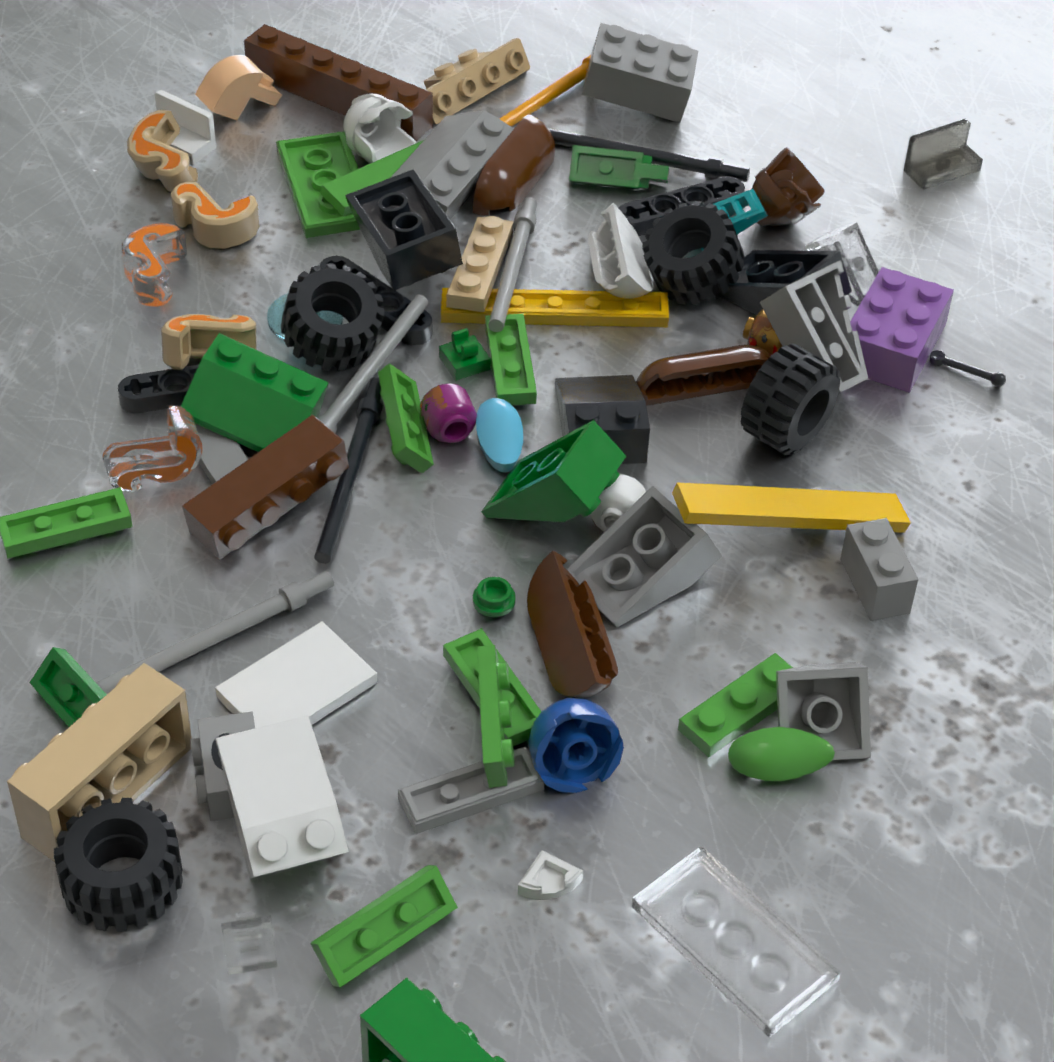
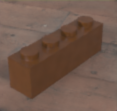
(266, 487)

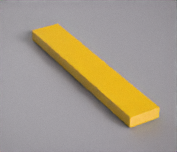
(571, 308)
(785, 507)

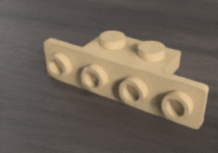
(474, 77)

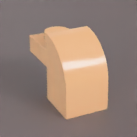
(233, 83)

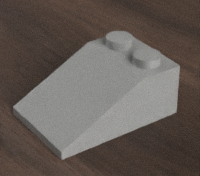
(644, 559)

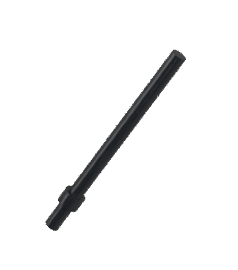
(712, 168)
(367, 415)

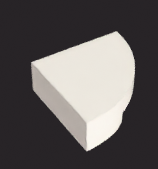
(549, 878)

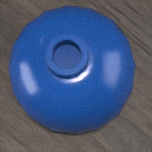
(574, 744)

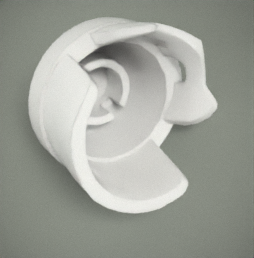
(374, 127)

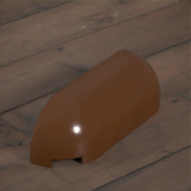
(515, 167)
(701, 373)
(569, 631)

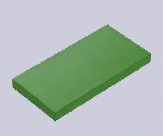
(309, 165)

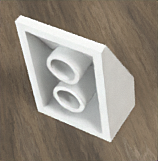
(281, 796)

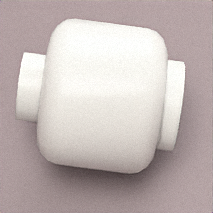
(616, 501)

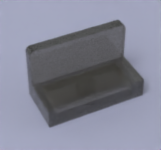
(941, 155)

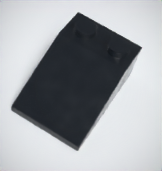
(405, 229)
(774, 269)
(613, 404)

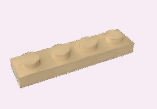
(481, 264)

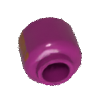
(448, 413)

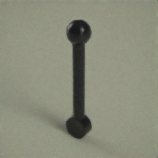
(938, 358)

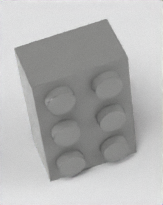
(640, 72)

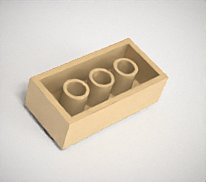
(104, 755)

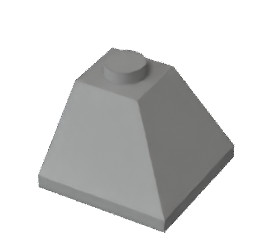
(828, 703)

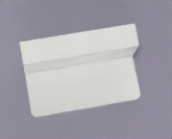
(195, 125)

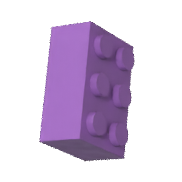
(900, 326)

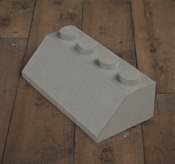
(455, 156)

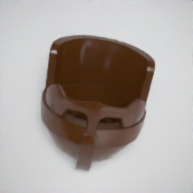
(786, 190)

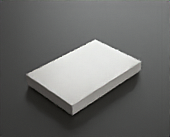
(299, 679)

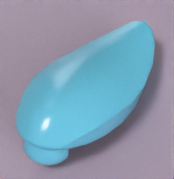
(499, 433)

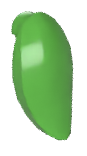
(779, 753)

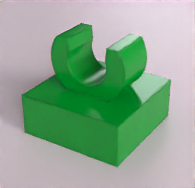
(464, 355)

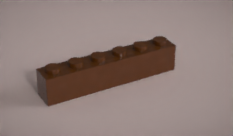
(332, 78)

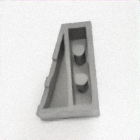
(817, 319)

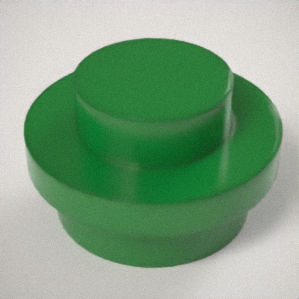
(494, 597)

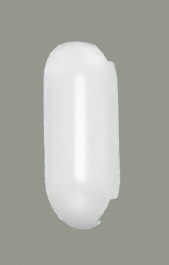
(619, 257)

